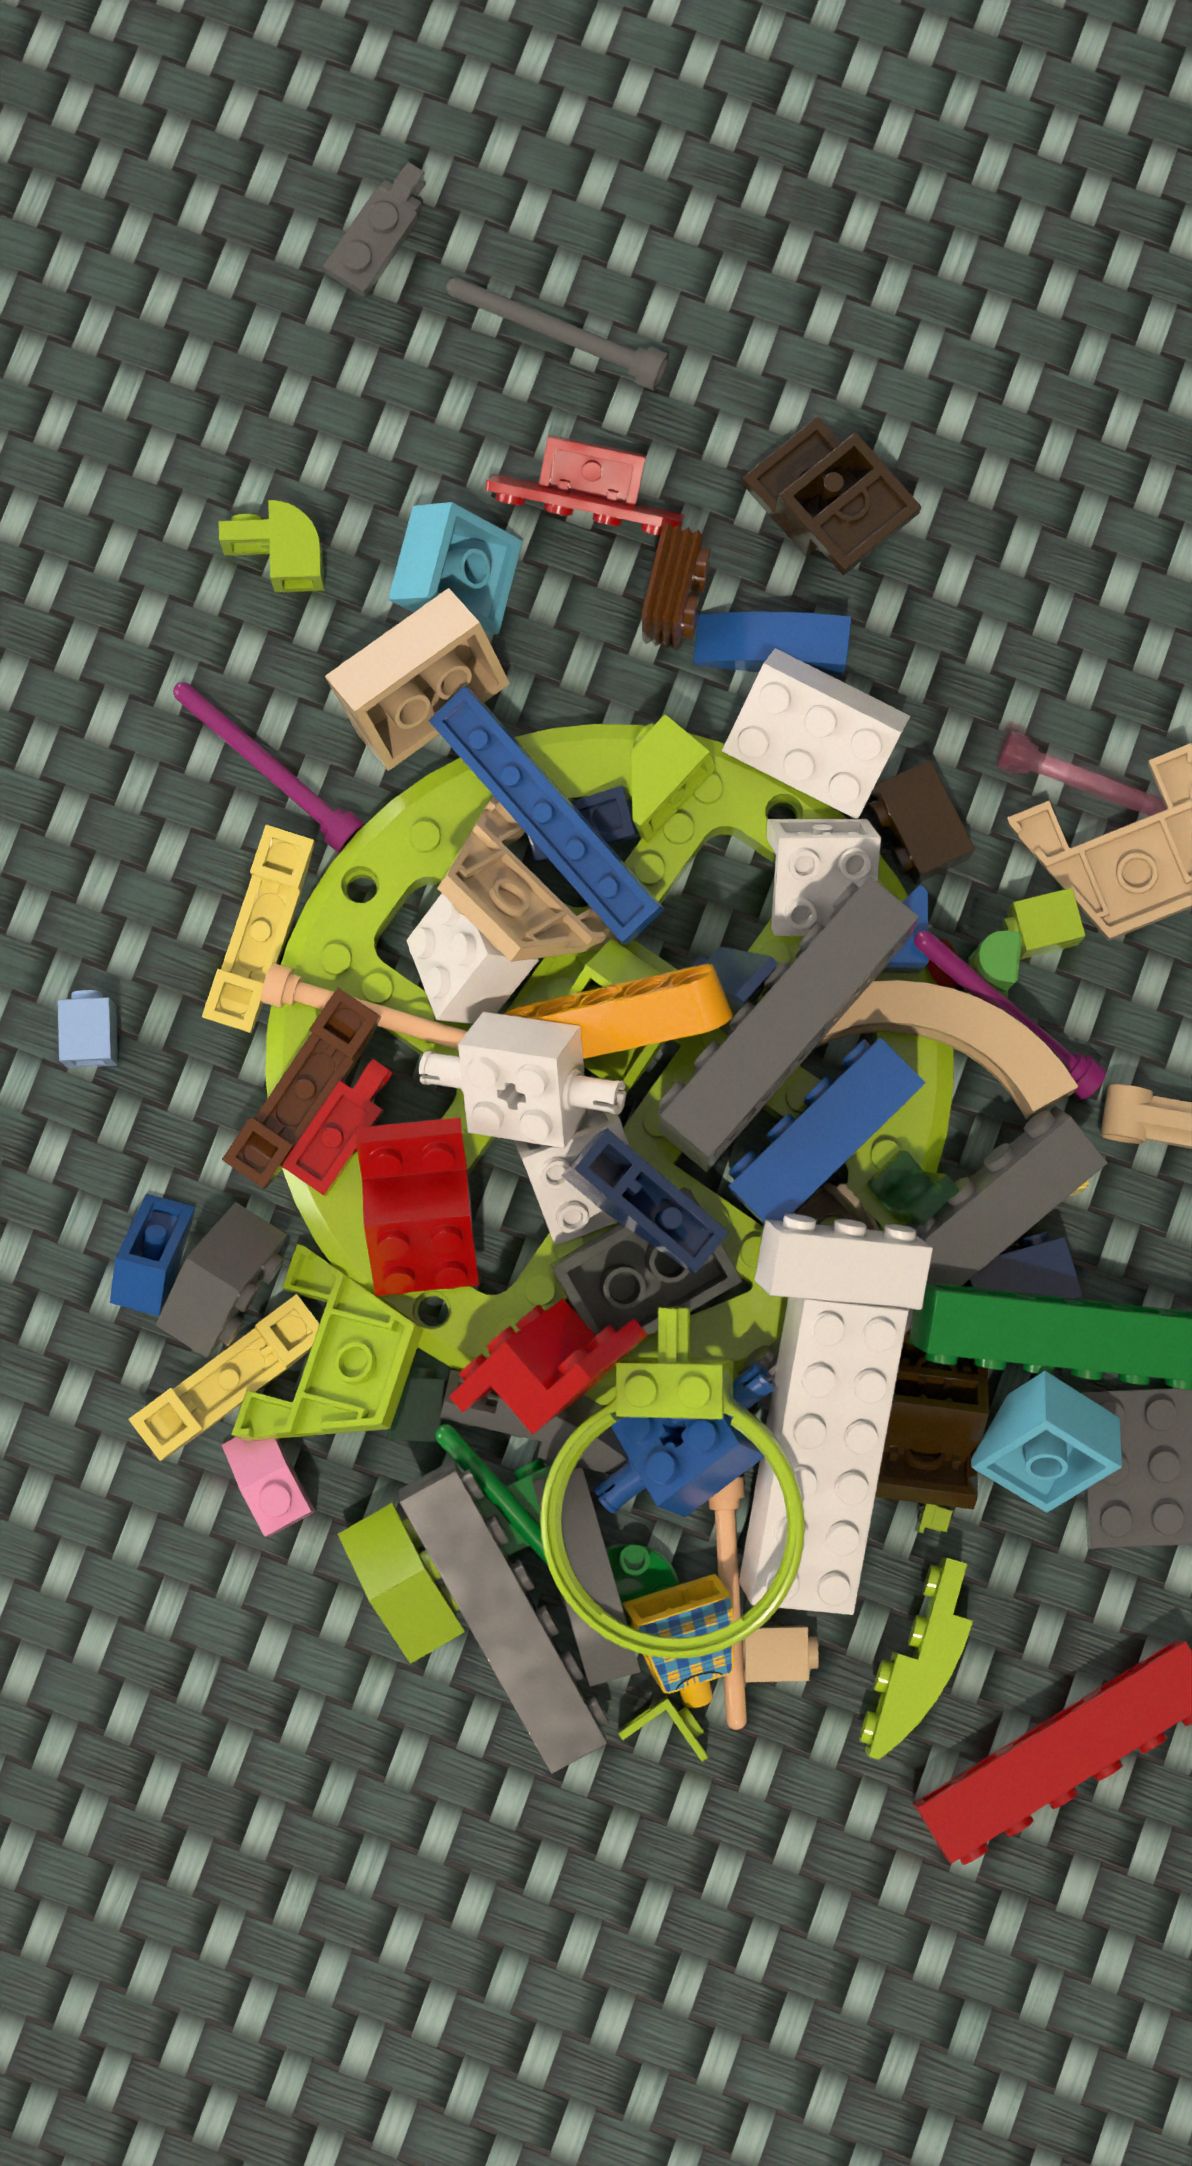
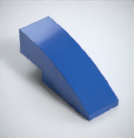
(748, 638)

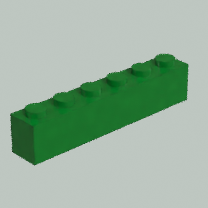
(1054, 1333)

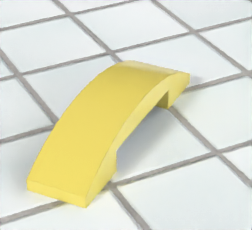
(260, 928)
(222, 1383)

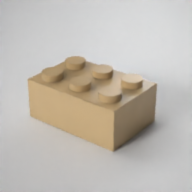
(412, 674)

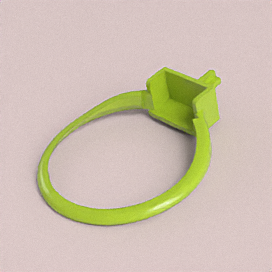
(671, 1389)

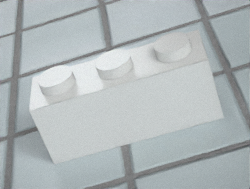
(843, 1262)

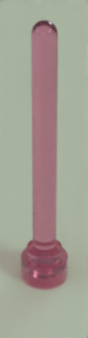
(1022, 756)

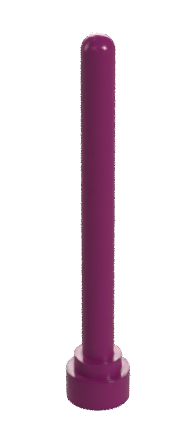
(335, 824)
(1083, 1069)

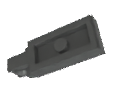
(377, 232)

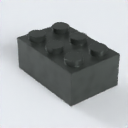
(629, 1279)

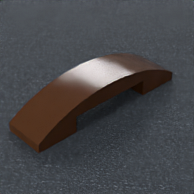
(324, 1059)

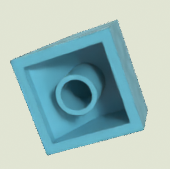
(456, 552)
(1049, 1443)

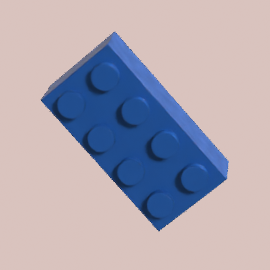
(826, 1134)

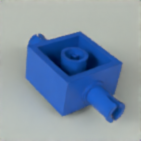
(684, 1458)

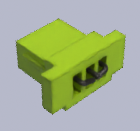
(933, 1517)

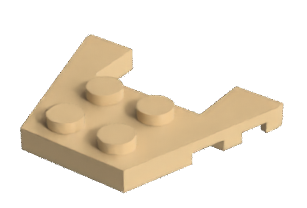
(1131, 872)
(510, 901)

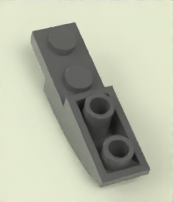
(494, 1414)

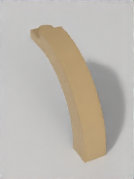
(969, 1025)

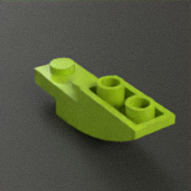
(914, 1683)

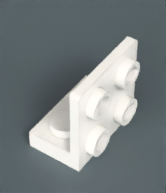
(815, 867)
(562, 1205)

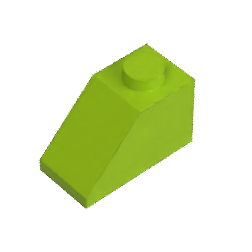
(665, 773)

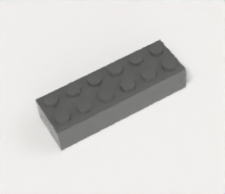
(787, 1024)

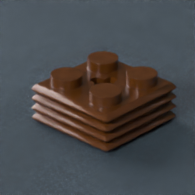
(670, 600)

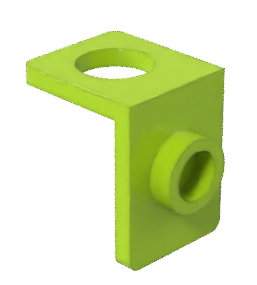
(683, 1719)

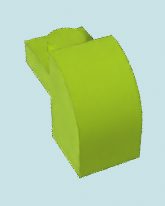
(289, 540)

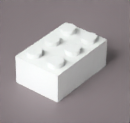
(815, 733)

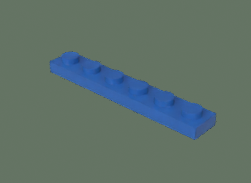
(546, 815)

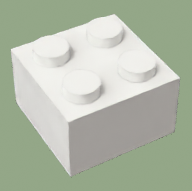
(461, 967)

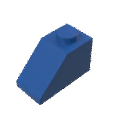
(151, 1255)

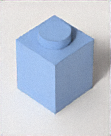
(87, 1030)

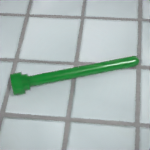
(492, 1487)

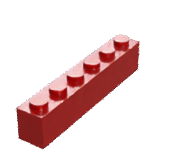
(1060, 1754)

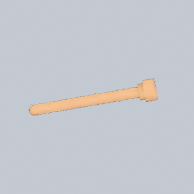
(285, 987)
(724, 1506)

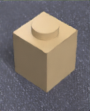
(779, 1654)

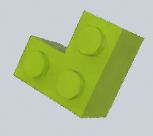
(402, 1582)

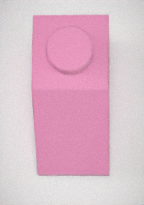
(268, 1483)

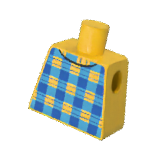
(686, 1612)

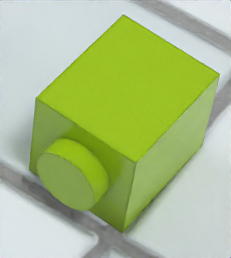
(1046, 923)

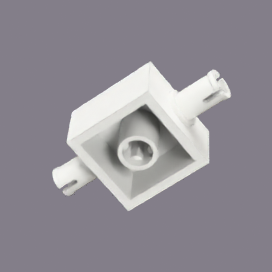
(523, 1079)

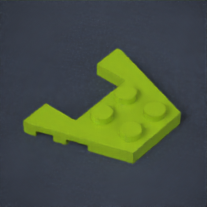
(353, 1365)

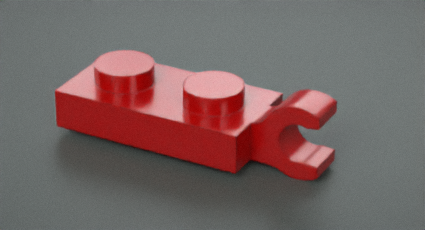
(331, 1135)

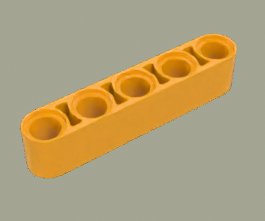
(639, 1010)

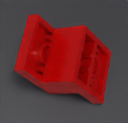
(417, 1206)
(545, 1363)

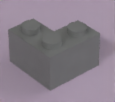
(222, 1280)

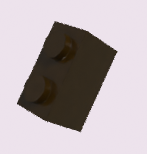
(920, 822)

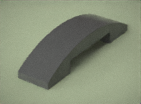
(589, 1560)

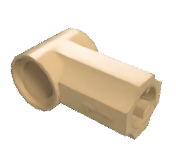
(1138, 1117)

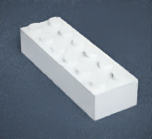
(832, 1422)

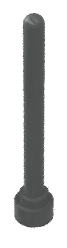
(644, 365)

